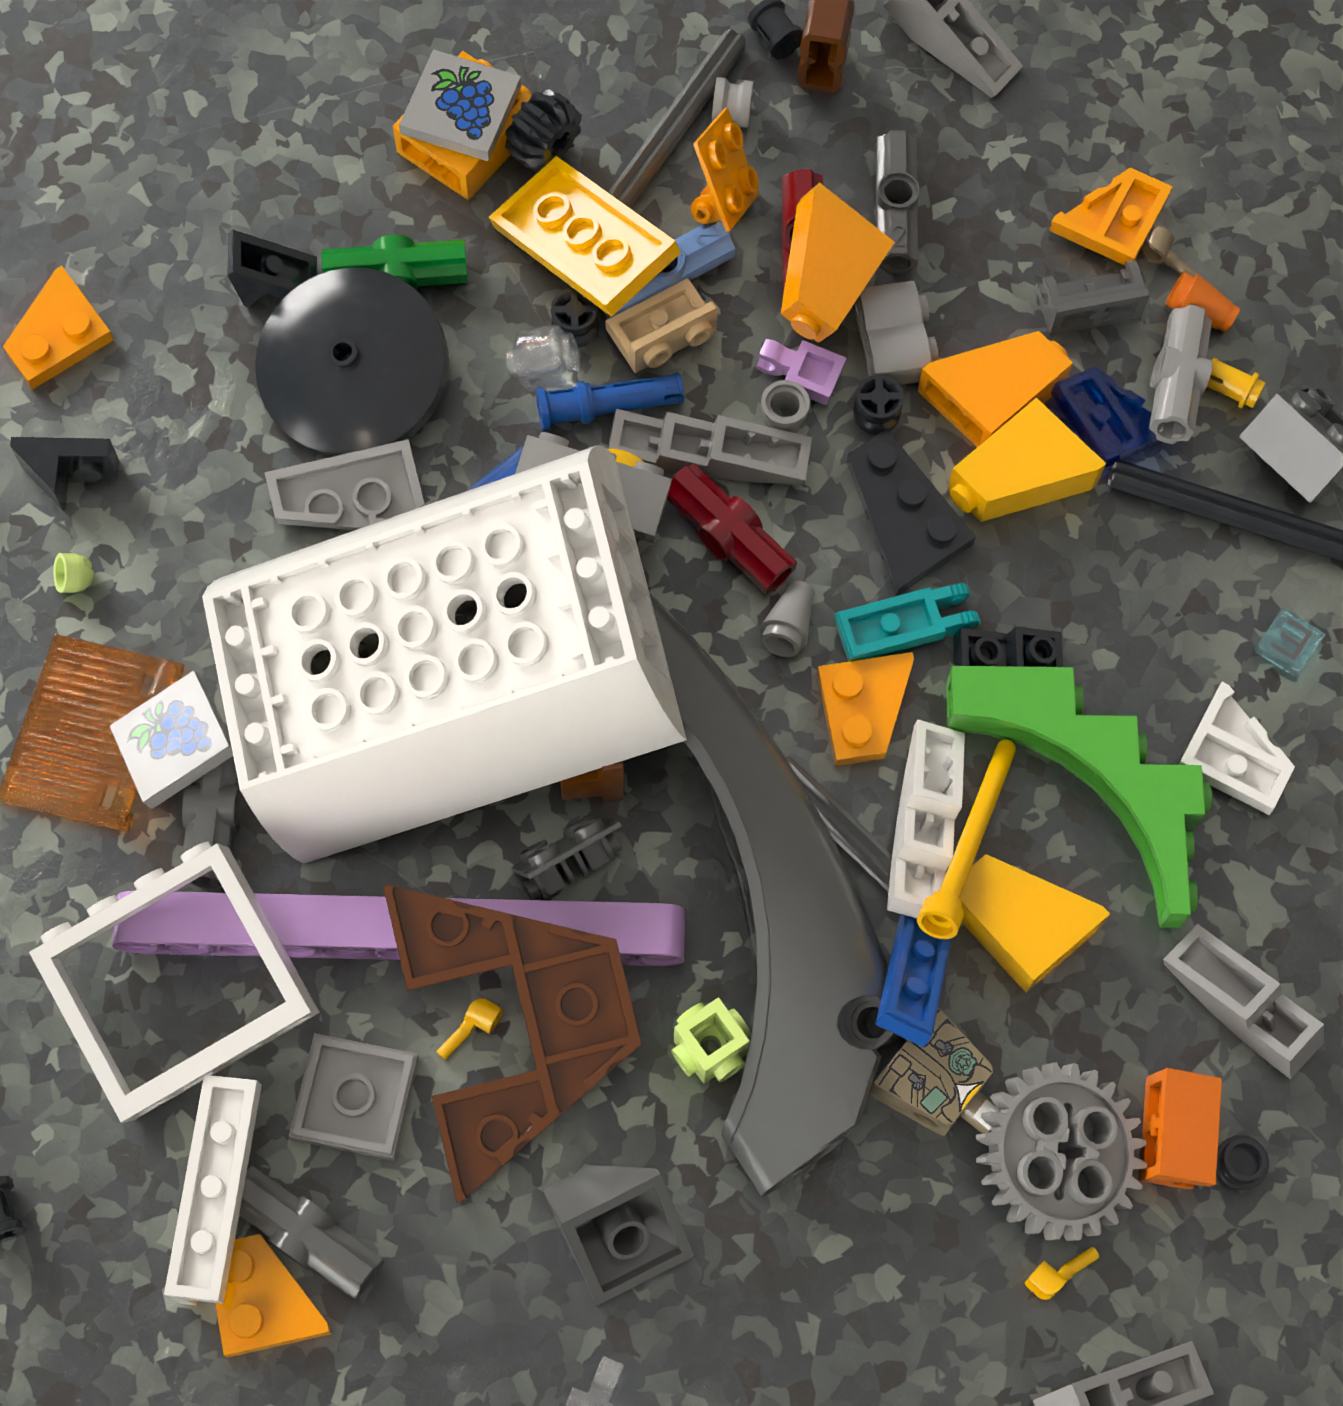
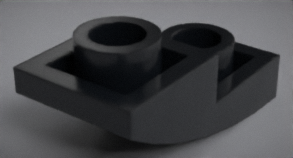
(1013, 649)

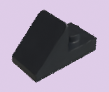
(265, 267)
(56, 459)

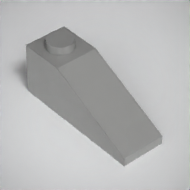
(959, 39)
(1160, 1379)

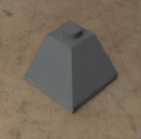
(618, 1226)

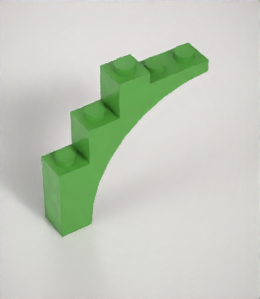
(1106, 752)

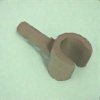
(1157, 250)

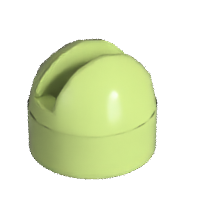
(72, 573)

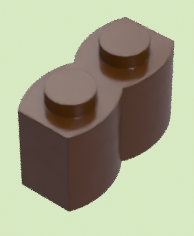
(825, 44)

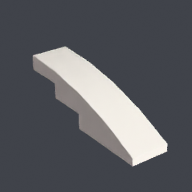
(926, 816)

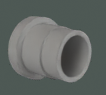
(785, 395)

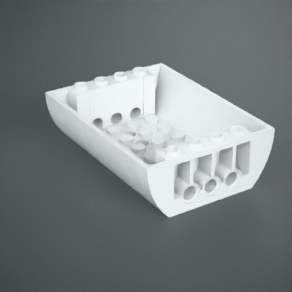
(442, 707)

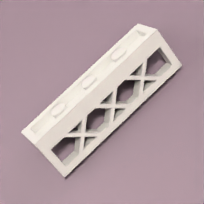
(213, 1190)

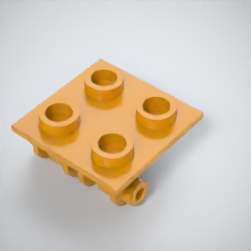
(729, 177)

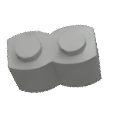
(894, 332)

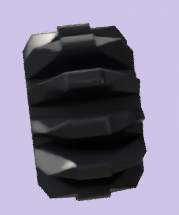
(543, 129)

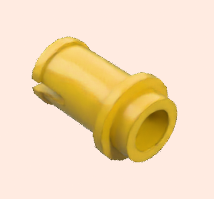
(1235, 383)

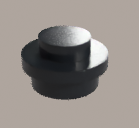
(1242, 1162)

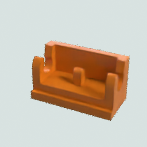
(1180, 1129)

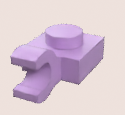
(810, 367)

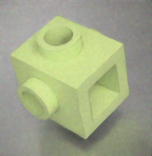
(715, 1024)

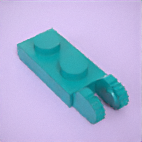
(902, 622)

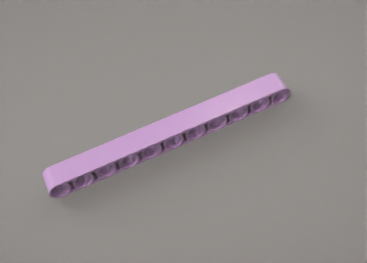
(363, 928)

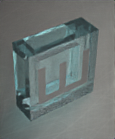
(1289, 642)

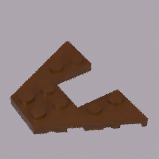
(571, 1006)

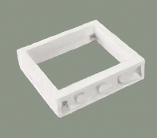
(110, 912)

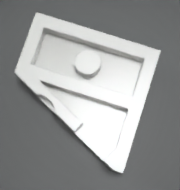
(1238, 754)

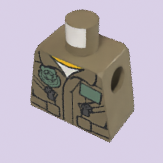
(938, 1080)

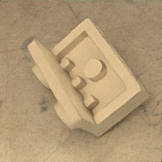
(663, 325)

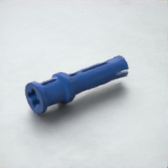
(587, 402)

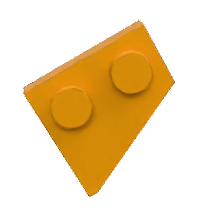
(1115, 217)
(55, 331)
(264, 1302)

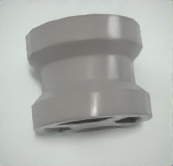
(735, 98)

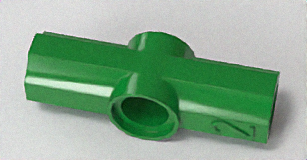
(412, 262)

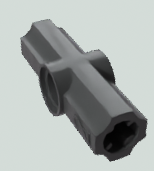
(897, 181)
(212, 813)
(308, 1234)

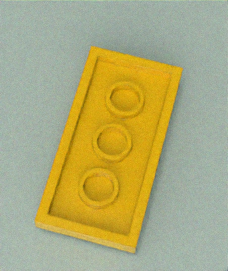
(584, 235)

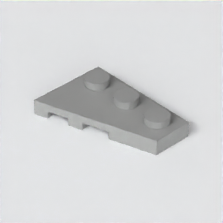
(347, 488)

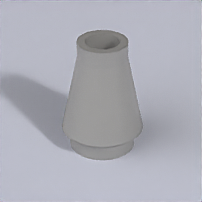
(788, 622)

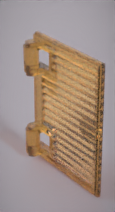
(66, 739)

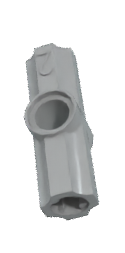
(1180, 374)

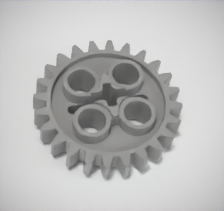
(1105, 1159)

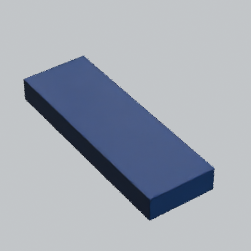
(913, 982)

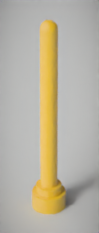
(943, 910)

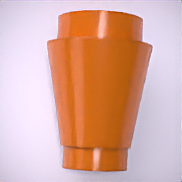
(1201, 293)

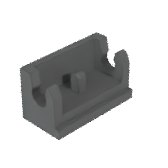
(1093, 300)

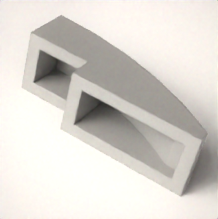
(1246, 1001)

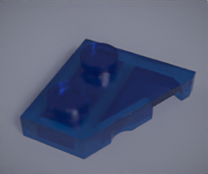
(1105, 415)

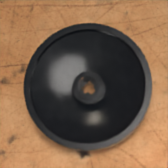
(375, 394)

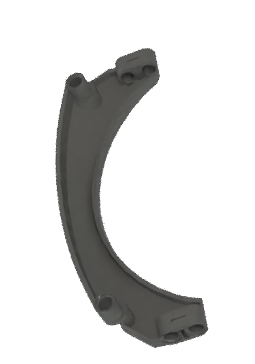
(814, 938)

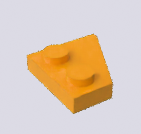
(863, 705)

